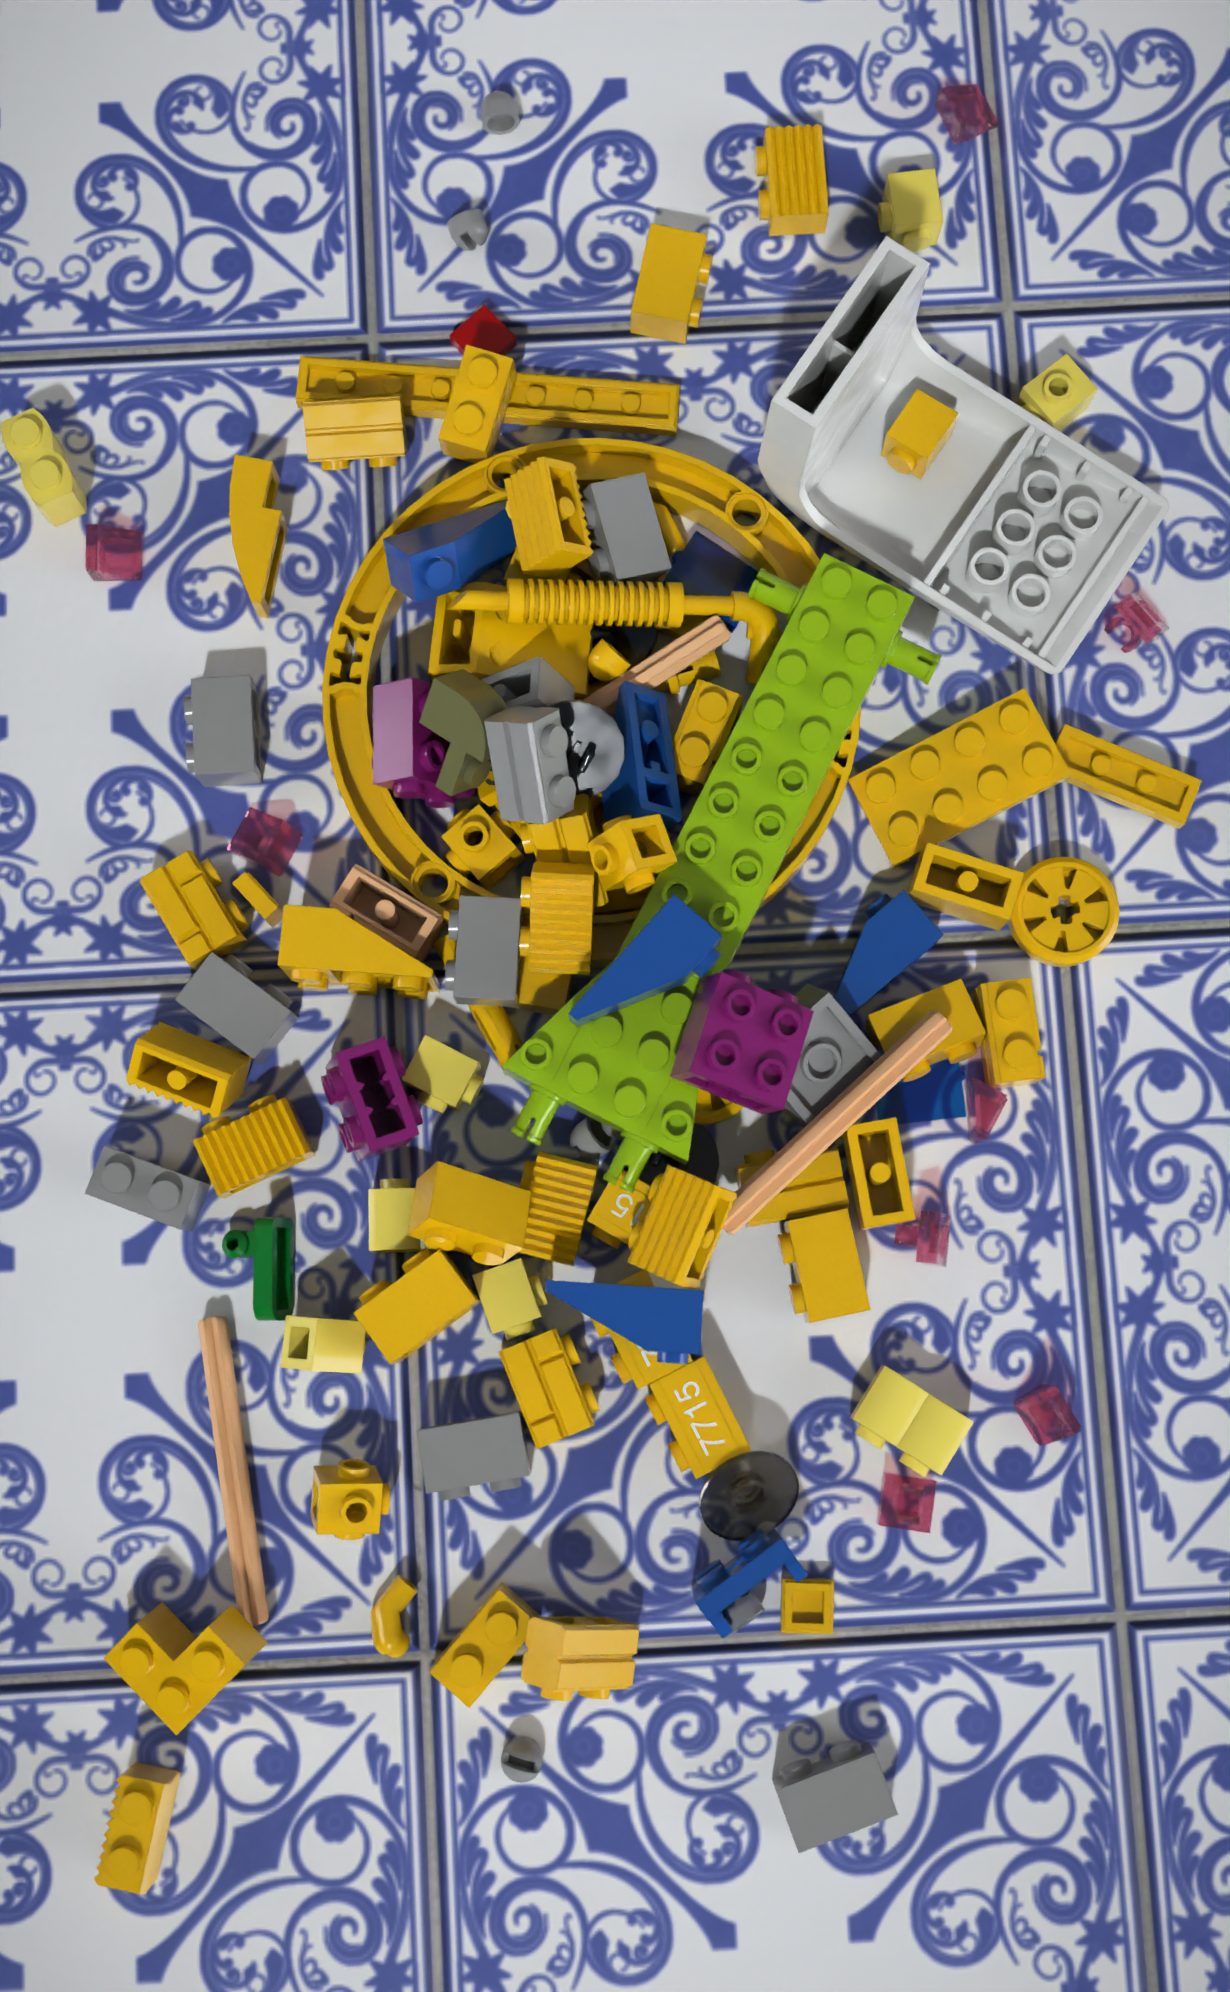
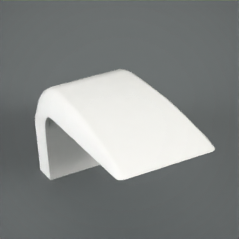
(1007, 523)

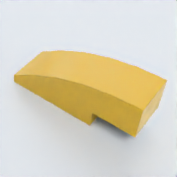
(257, 528)

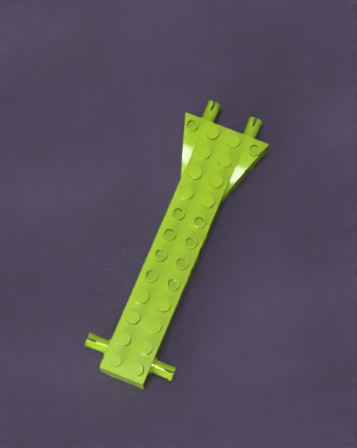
(726, 857)

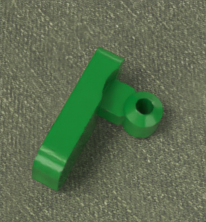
(273, 1264)

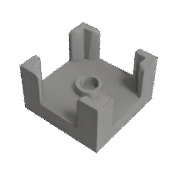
(830, 1058)

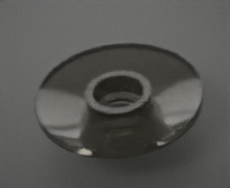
(748, 1495)

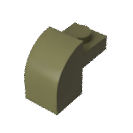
(457, 713)

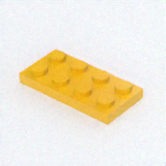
(959, 777)

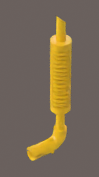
(628, 604)

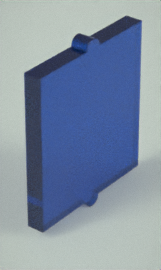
(710, 571)
(926, 1099)

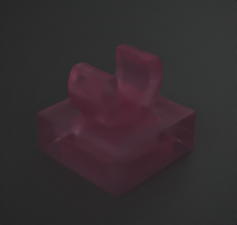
(1140, 619)
(929, 1238)
(906, 1502)

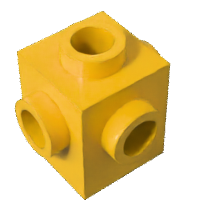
(481, 845)
(631, 852)
(348, 1499)

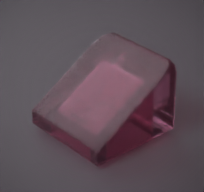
(964, 112)
(113, 553)
(265, 841)
(983, 1109)
(1046, 1414)

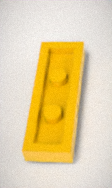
(1127, 777)

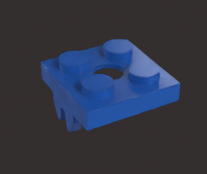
(723, 1584)

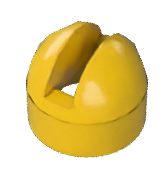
(606, 662)

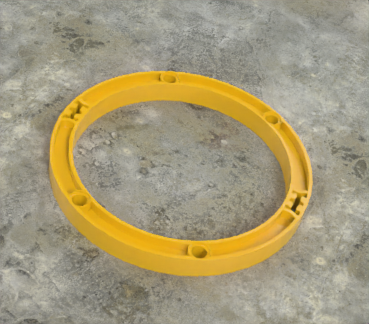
(371, 603)

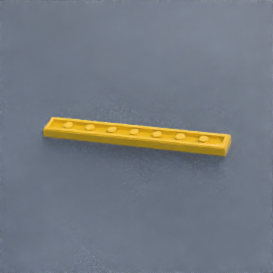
(533, 402)

